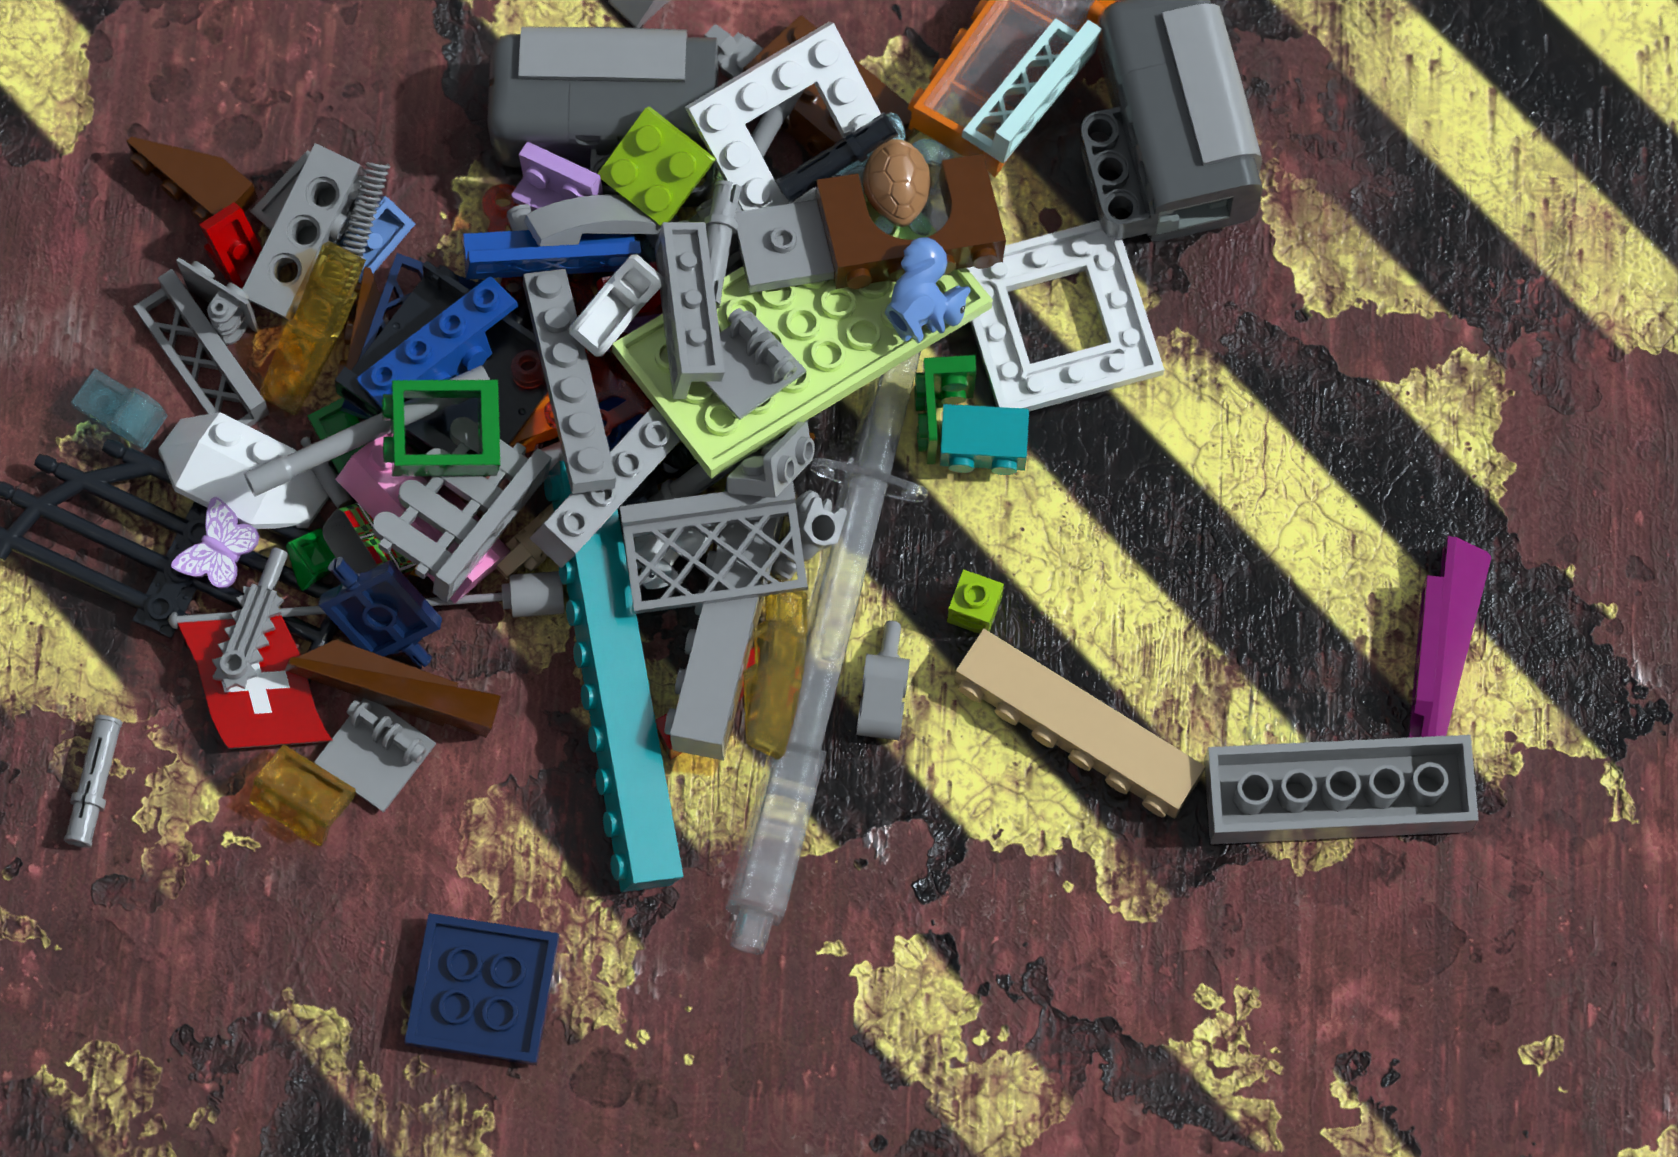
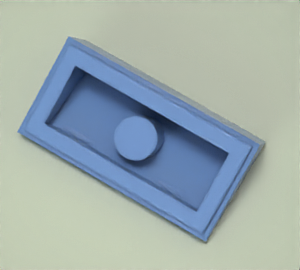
(387, 232)

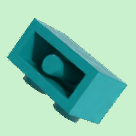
(984, 438)

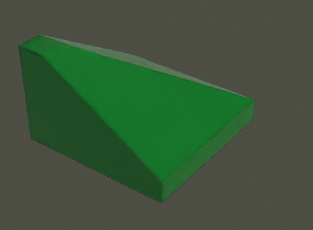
(310, 558)

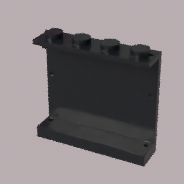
(506, 339)

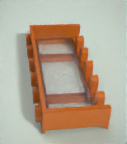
(984, 59)

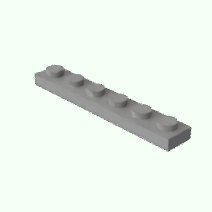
(569, 382)

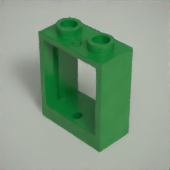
(482, 464)

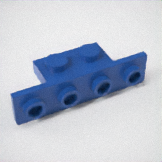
(446, 344)

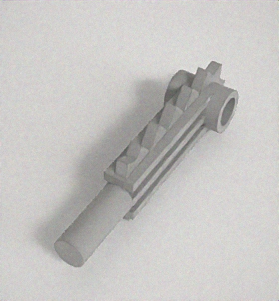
(252, 621)

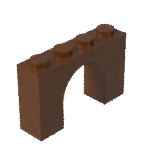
(868, 255)

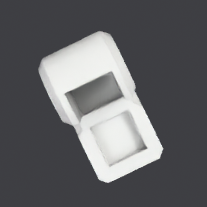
(616, 305)

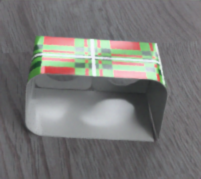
(352, 537)

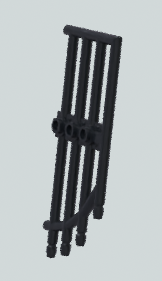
(169, 589)

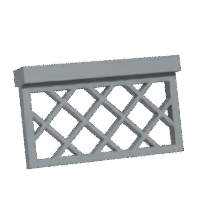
(702, 512)

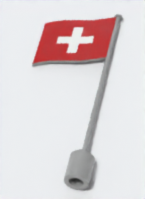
(279, 704)

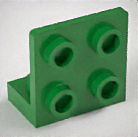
(942, 379)

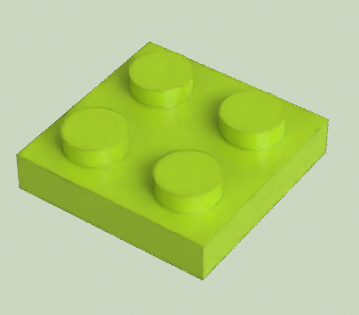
(656, 166)

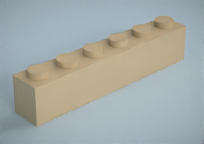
(1078, 724)

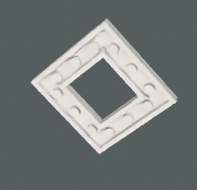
(723, 112)
(1123, 361)

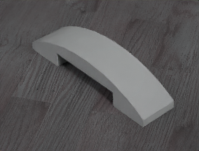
(596, 214)

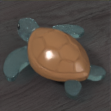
(900, 180)

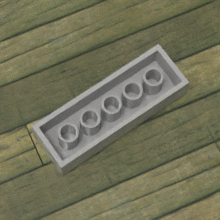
(1340, 789)

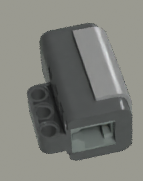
(588, 86)
(1175, 123)

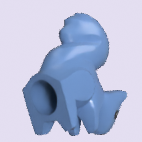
(918, 299)

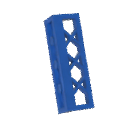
(517, 253)

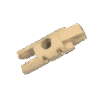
(523, 549)

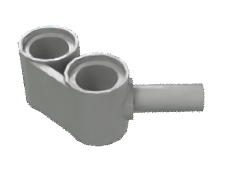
(884, 688)

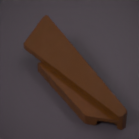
(397, 686)

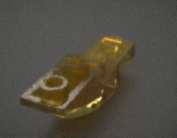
(314, 329)

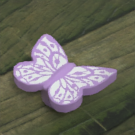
(219, 547)

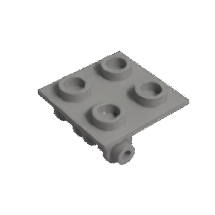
(228, 305)
(753, 365)
(375, 752)

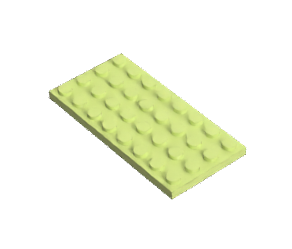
(830, 331)

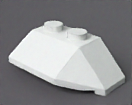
(209, 460)

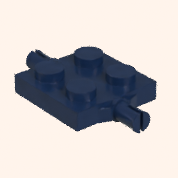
(380, 611)

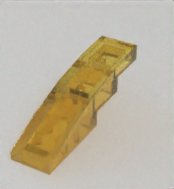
(777, 675)

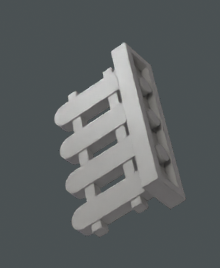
(457, 525)

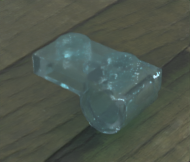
(120, 409)

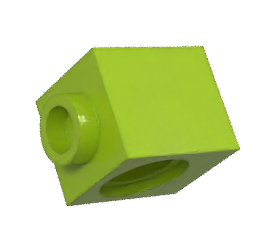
(975, 602)

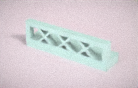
(1037, 95)

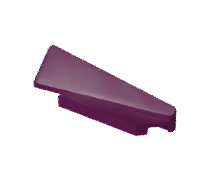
(1444, 634)

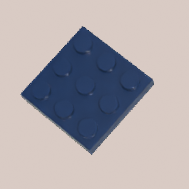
(482, 989)

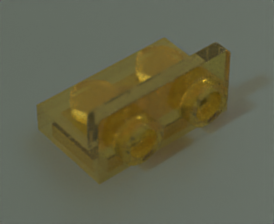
(300, 795)

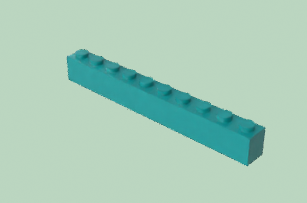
(618, 705)

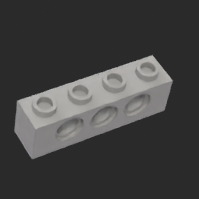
(320, 171)
(586, 512)

